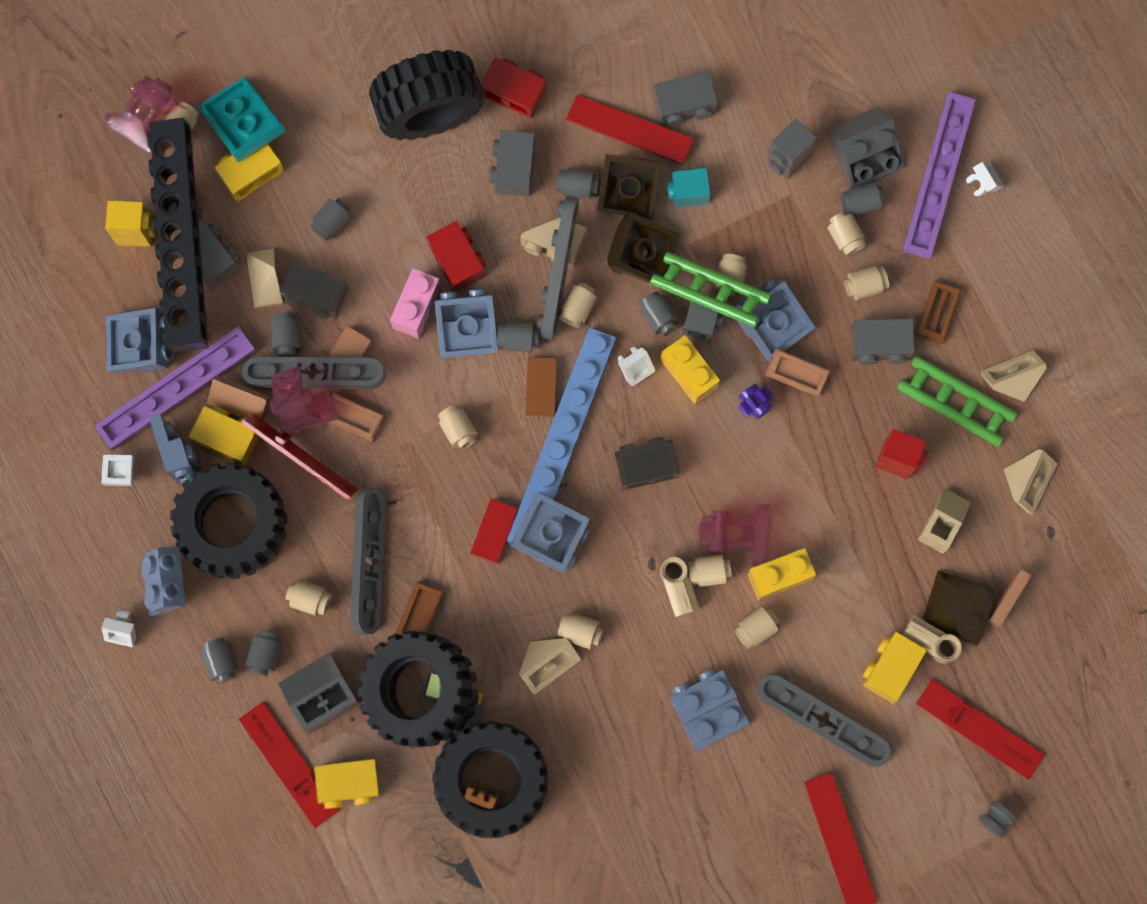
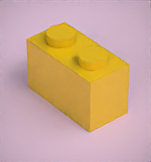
(250, 173)
(129, 223)
(690, 369)
(224, 435)
(781, 574)
(893, 667)
(346, 783)

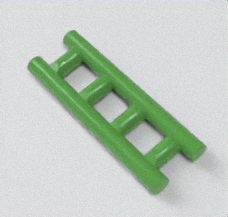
(716, 304)
(964, 417)

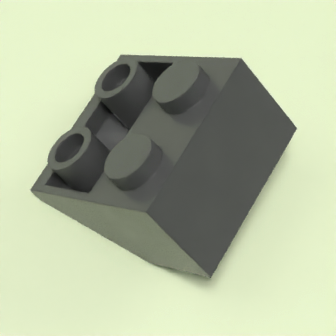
(867, 147)
(318, 693)

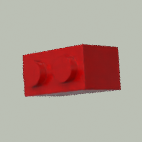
(513, 87)
(456, 256)
(902, 454)

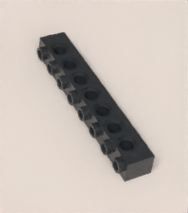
(193, 333)

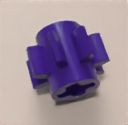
(756, 401)

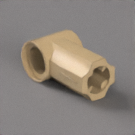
(679, 590)
(930, 639)

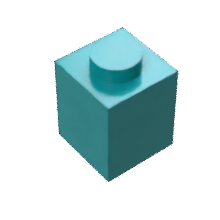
(689, 188)

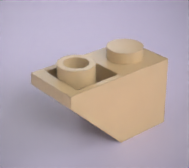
(539, 240)
(944, 521)

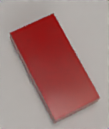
(494, 531)

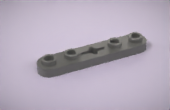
(562, 240)
(342, 372)
(368, 579)
(849, 734)

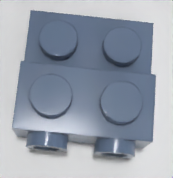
(780, 322)
(466, 323)
(136, 342)
(178, 458)
(551, 533)
(163, 581)
(708, 709)

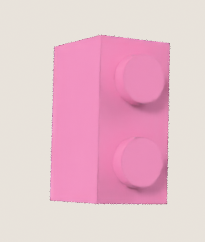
(415, 303)

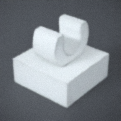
(988, 178)
(636, 366)
(117, 470)
(119, 630)

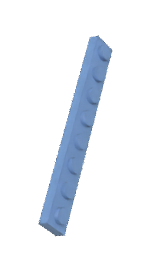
(567, 421)

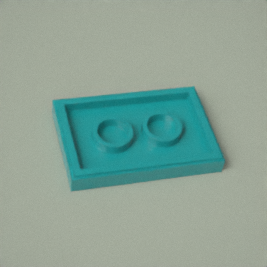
(241, 119)

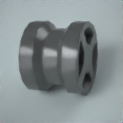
(997, 819)

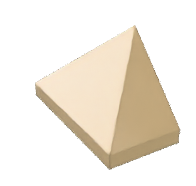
(264, 278)
(1016, 376)
(1030, 478)
(546, 662)

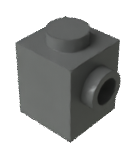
(701, 322)

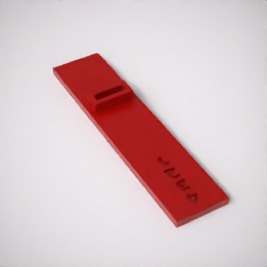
(630, 129)
(282, 442)
(980, 729)
(286, 762)
(839, 840)

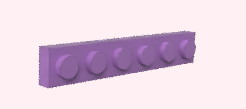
(939, 175)
(175, 388)

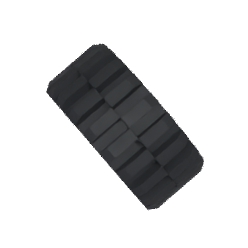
(426, 94)
(204, 491)
(380, 689)
(456, 756)

